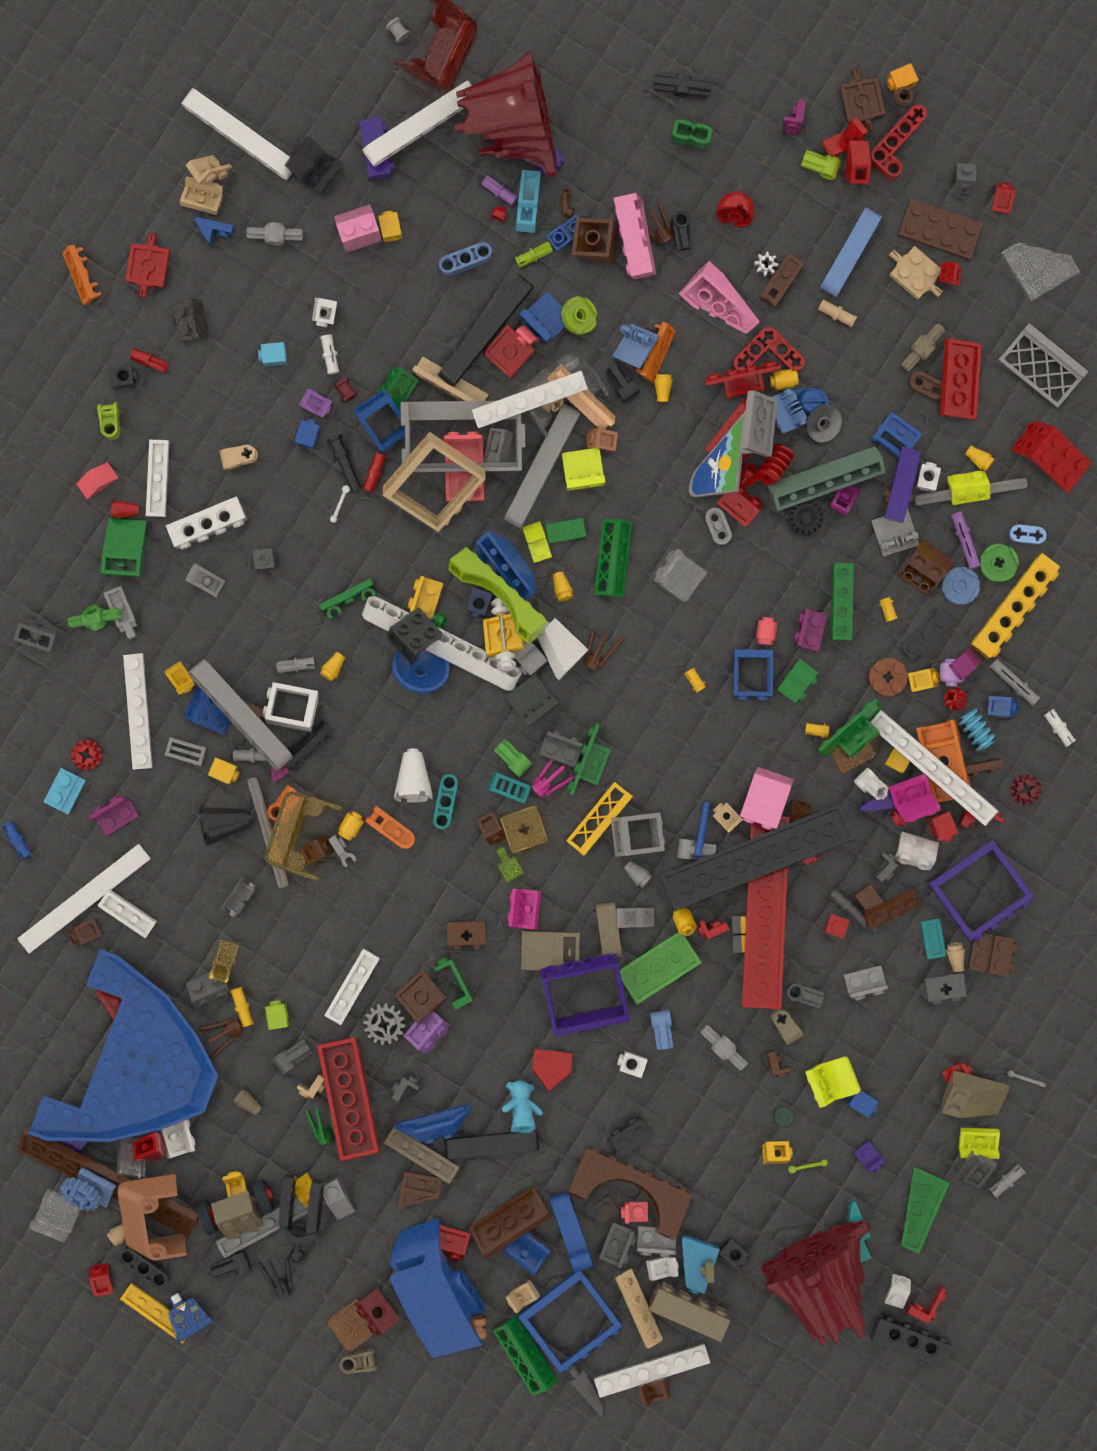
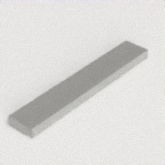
(270, 1223)

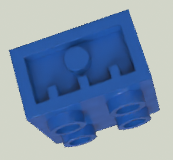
(544, 318)
(206, 713)

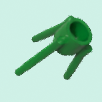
(323, 1133)

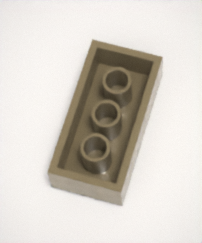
(689, 1311)

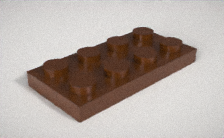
(940, 229)
(509, 1222)

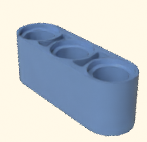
(472, 252)

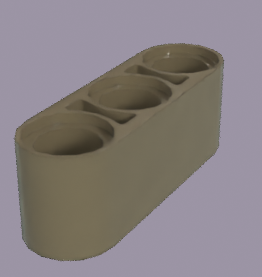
(608, 929)

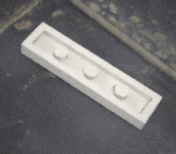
(157, 478)
(352, 986)

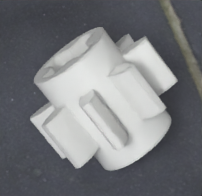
(761, 267)

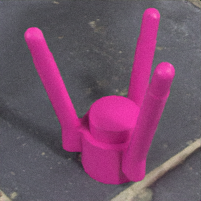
(542, 786)

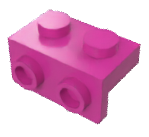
(524, 908)

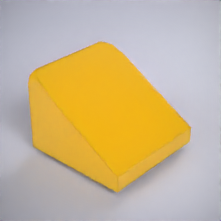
(897, 761)

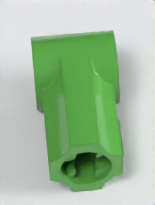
(516, 761)

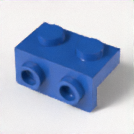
(527, 1252)

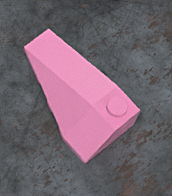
(716, 295)

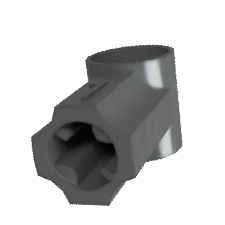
(805, 995)
(289, 1058)

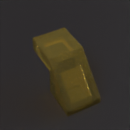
(224, 961)

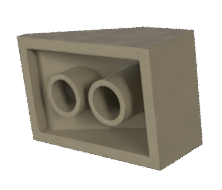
(972, 1096)

